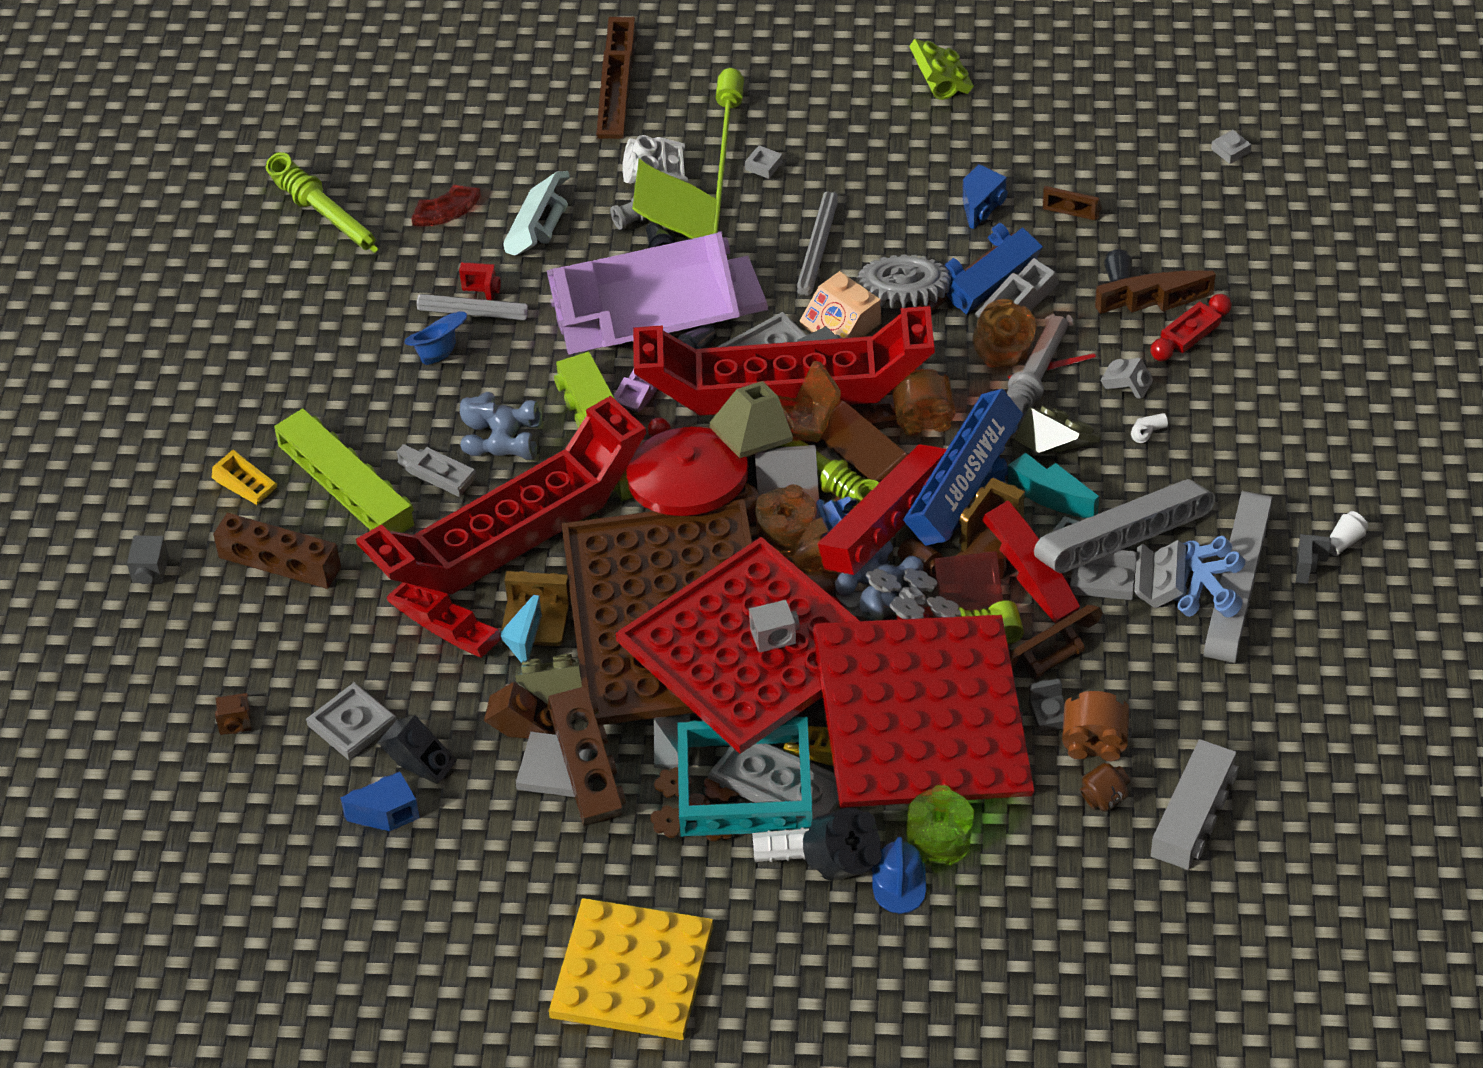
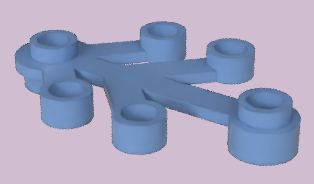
(1225, 600)

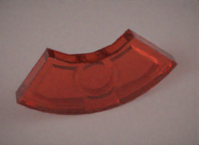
(445, 207)

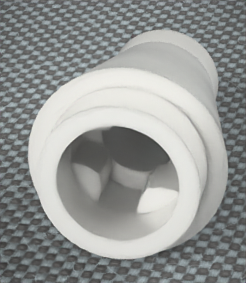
(1348, 530)

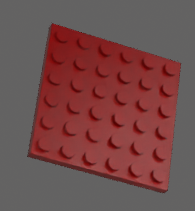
(707, 655)
(921, 709)

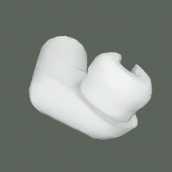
(1144, 427)

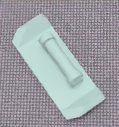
(526, 228)

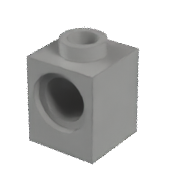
(773, 625)

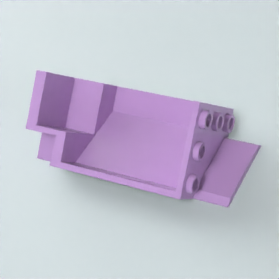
(656, 286)

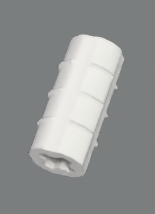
(778, 845)

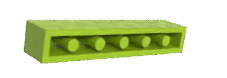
(582, 389)
(343, 473)

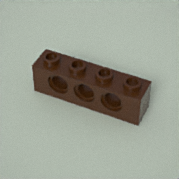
(277, 550)
(591, 805)

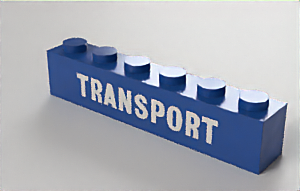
(963, 467)

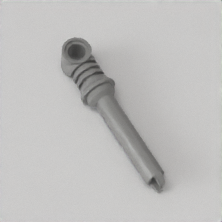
(1026, 386)

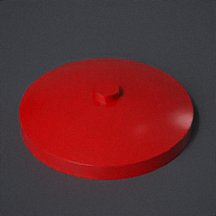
(685, 472)

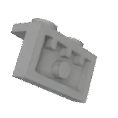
(1160, 573)
(1106, 577)

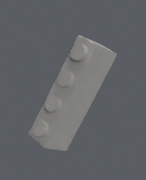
(1194, 804)

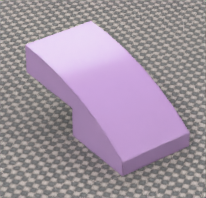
(634, 392)

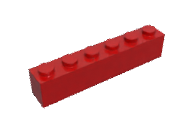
(878, 513)

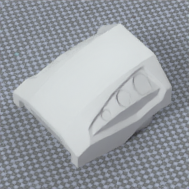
(657, 152)

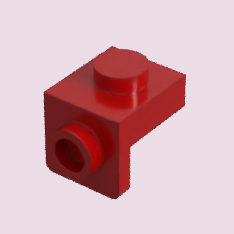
(480, 279)

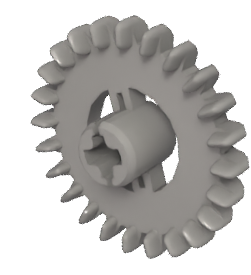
(904, 277)

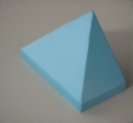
(522, 629)

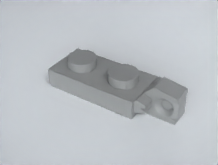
(437, 469)

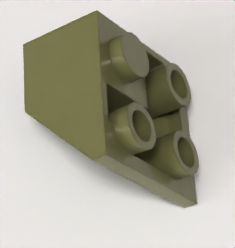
(752, 421)
(1052, 432)
(549, 677)

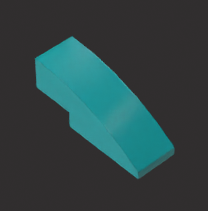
(1052, 487)

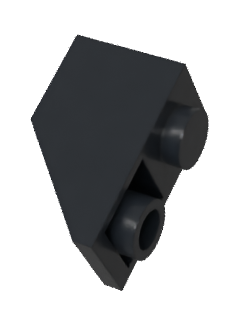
(417, 749)

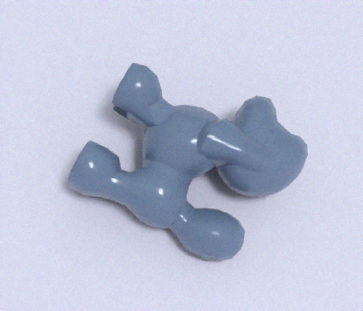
(505, 423)
(873, 603)

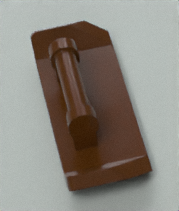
(861, 443)
(1084, 617)

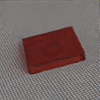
(969, 580)

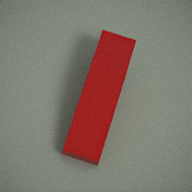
(1038, 579)
(448, 621)

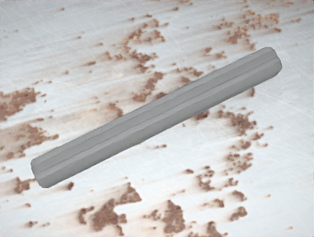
(817, 243)

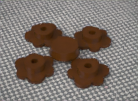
(667, 819)

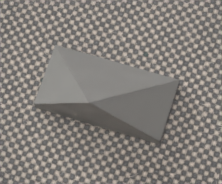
(667, 740)

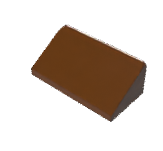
(1071, 203)

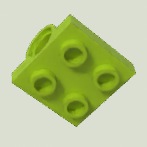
(941, 69)

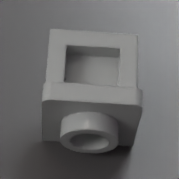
(1128, 373)

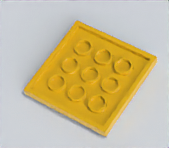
(631, 969)

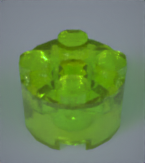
(940, 825)

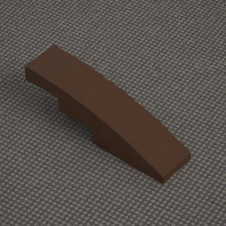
(1160, 289)

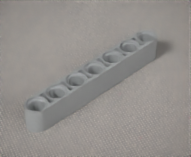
(1124, 526)
(1247, 539)

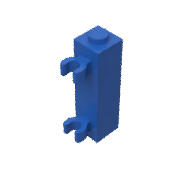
(982, 279)

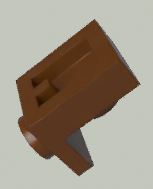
(233, 714)

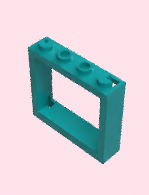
(743, 817)

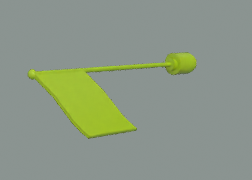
(679, 203)

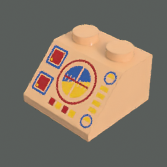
(843, 308)

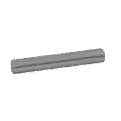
(472, 306)

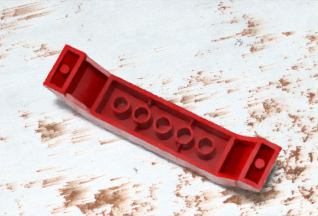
(859, 365)
(516, 513)

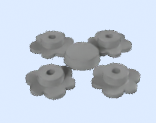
(911, 598)

